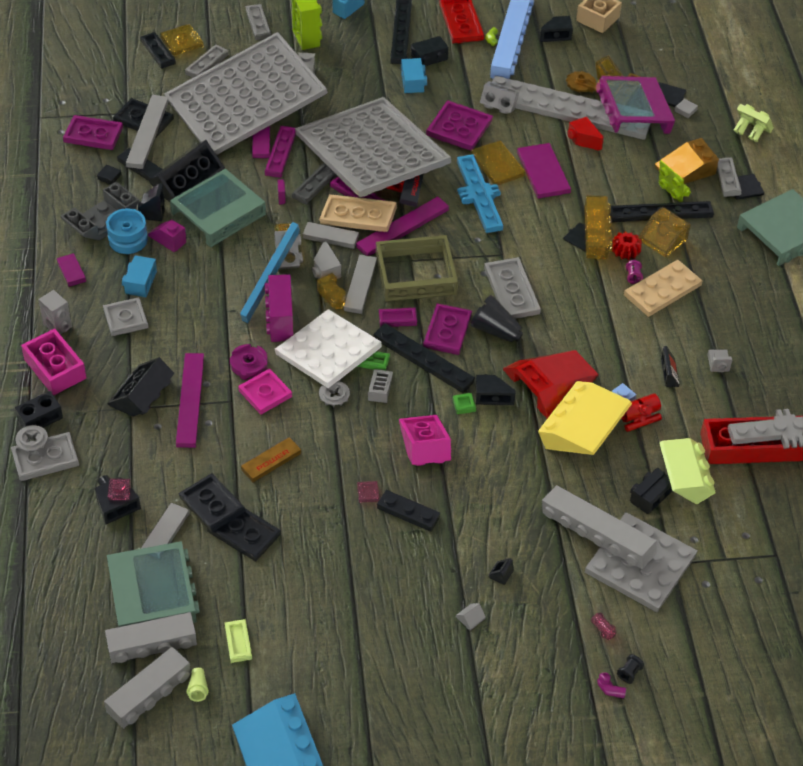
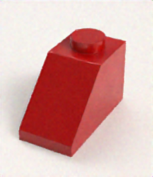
(585, 134)

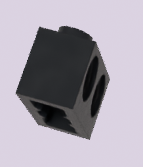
(39, 411)

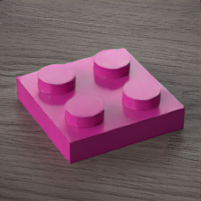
(265, 391)

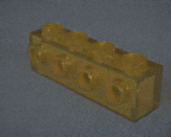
(597, 227)

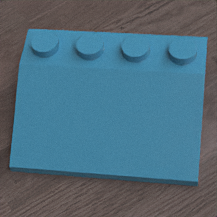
(277, 736)

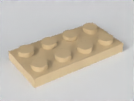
(358, 213)
(663, 288)

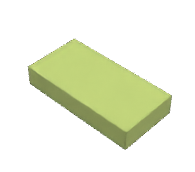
(238, 641)

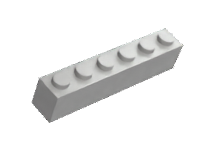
(599, 527)

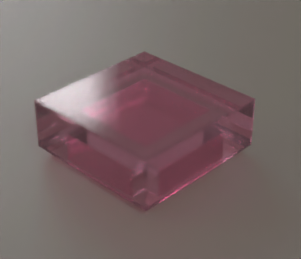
(368, 491)

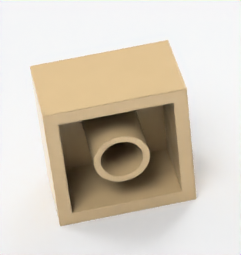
(598, 13)

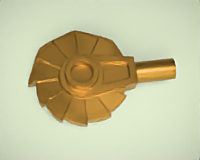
(581, 82)

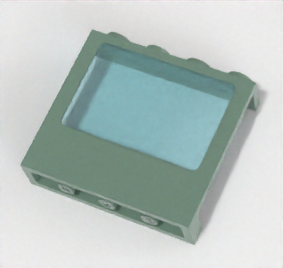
(219, 206)
(152, 584)

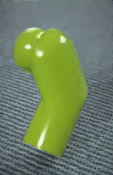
(490, 37)

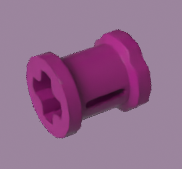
(632, 272)

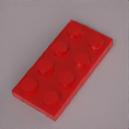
(461, 20)

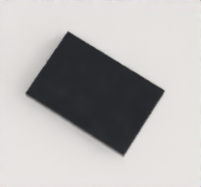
(133, 112)
(212, 502)
(248, 534)

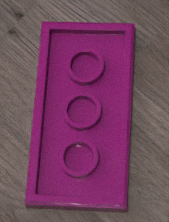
(543, 170)

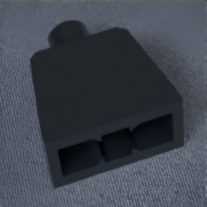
(114, 509)

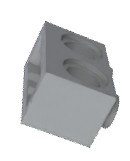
(499, 92)
(293, 250)
(55, 312)

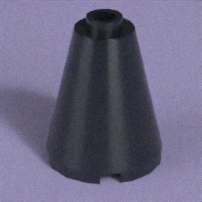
(496, 321)

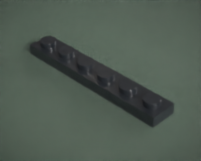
(424, 358)

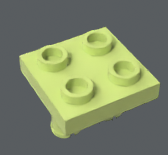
(760, 121)

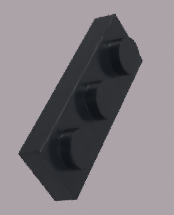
(408, 510)

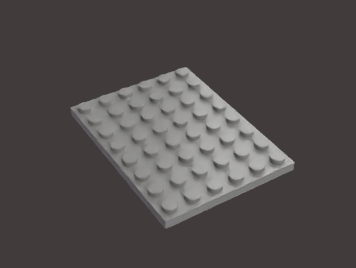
(245, 93)
(372, 146)

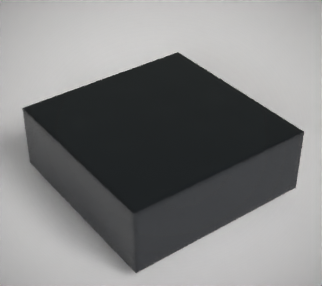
(109, 174)

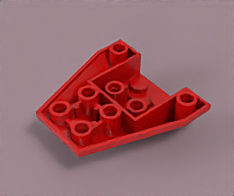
(551, 376)

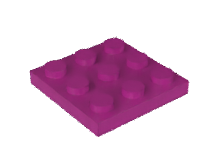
(459, 125)

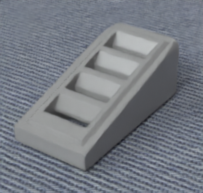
(380, 395)

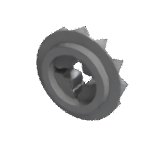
(343, 394)
(31, 432)

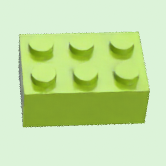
(307, 23)

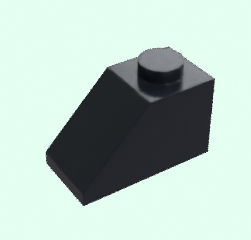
(557, 29)
(153, 204)
(493, 391)

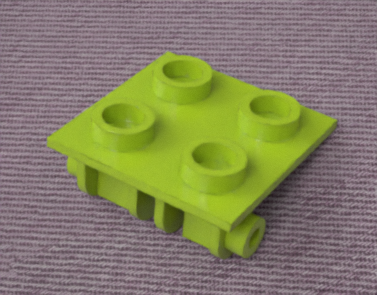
(672, 182)

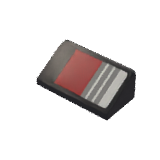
(669, 368)

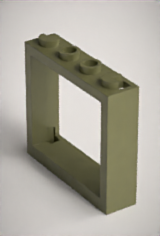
(418, 288)

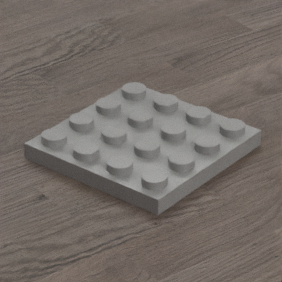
(653, 582)

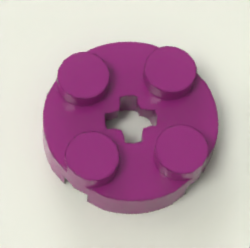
(248, 370)

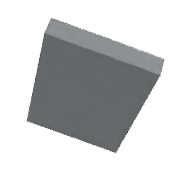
(56, 456)

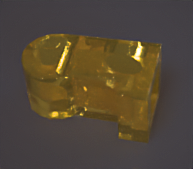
(329, 290)

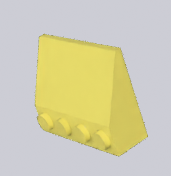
(583, 419)

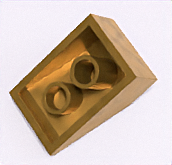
(692, 161)

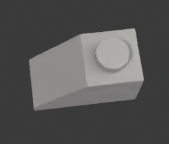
(326, 262)

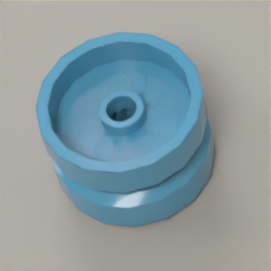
(127, 231)

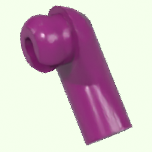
(608, 688)

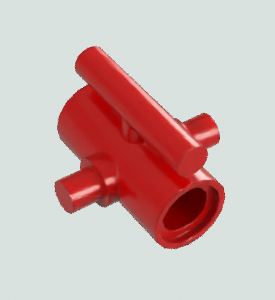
(641, 411)

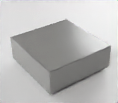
(686, 108)

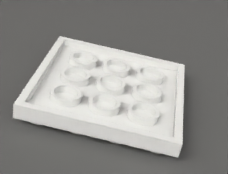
(328, 348)

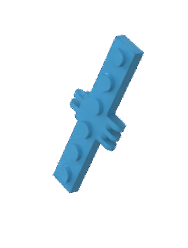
(479, 193)

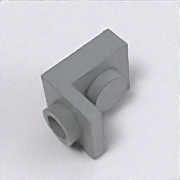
(719, 360)

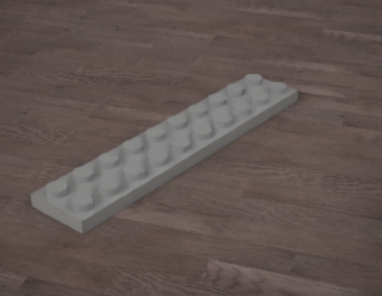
(566, 107)

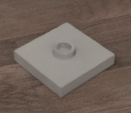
(125, 316)

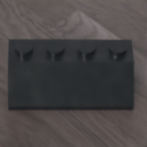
(188, 170)

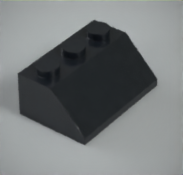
(142, 387)

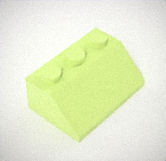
(688, 469)

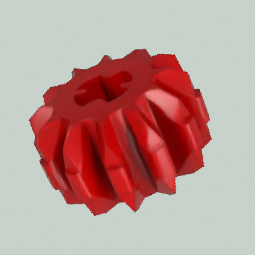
(626, 245)

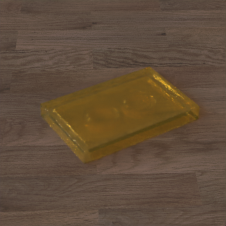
(498, 163)

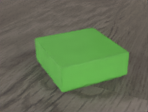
(464, 403)

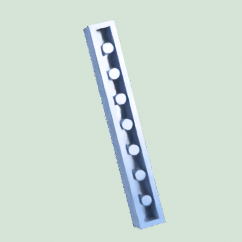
(511, 38)

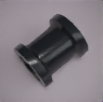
(630, 668)

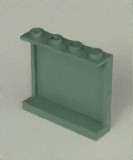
(778, 225)

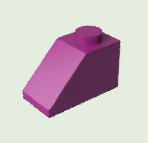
(169, 235)

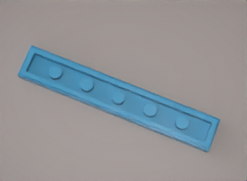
(271, 269)

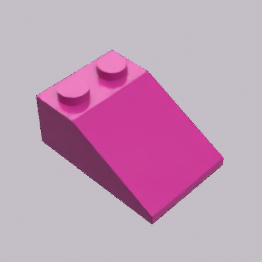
(425, 440)

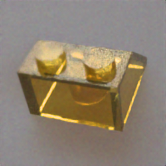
(665, 232)

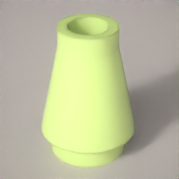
(197, 686)

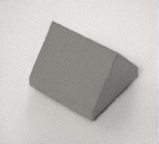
(471, 615)

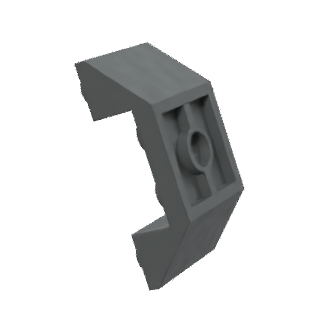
(93, 221)

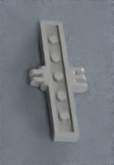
(783, 428)

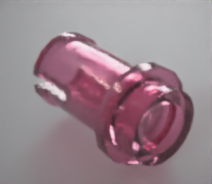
(607, 630)

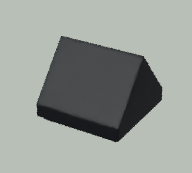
(502, 571)

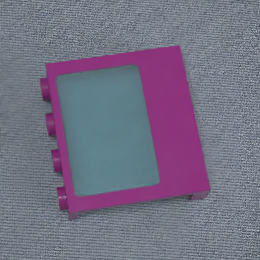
(634, 101)

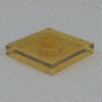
(181, 39)

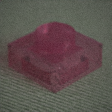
(119, 489)

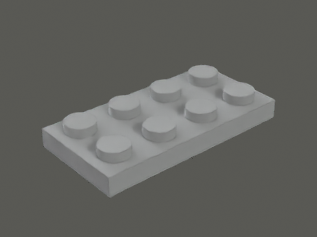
(512, 287)

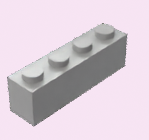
(151, 637)
(147, 687)

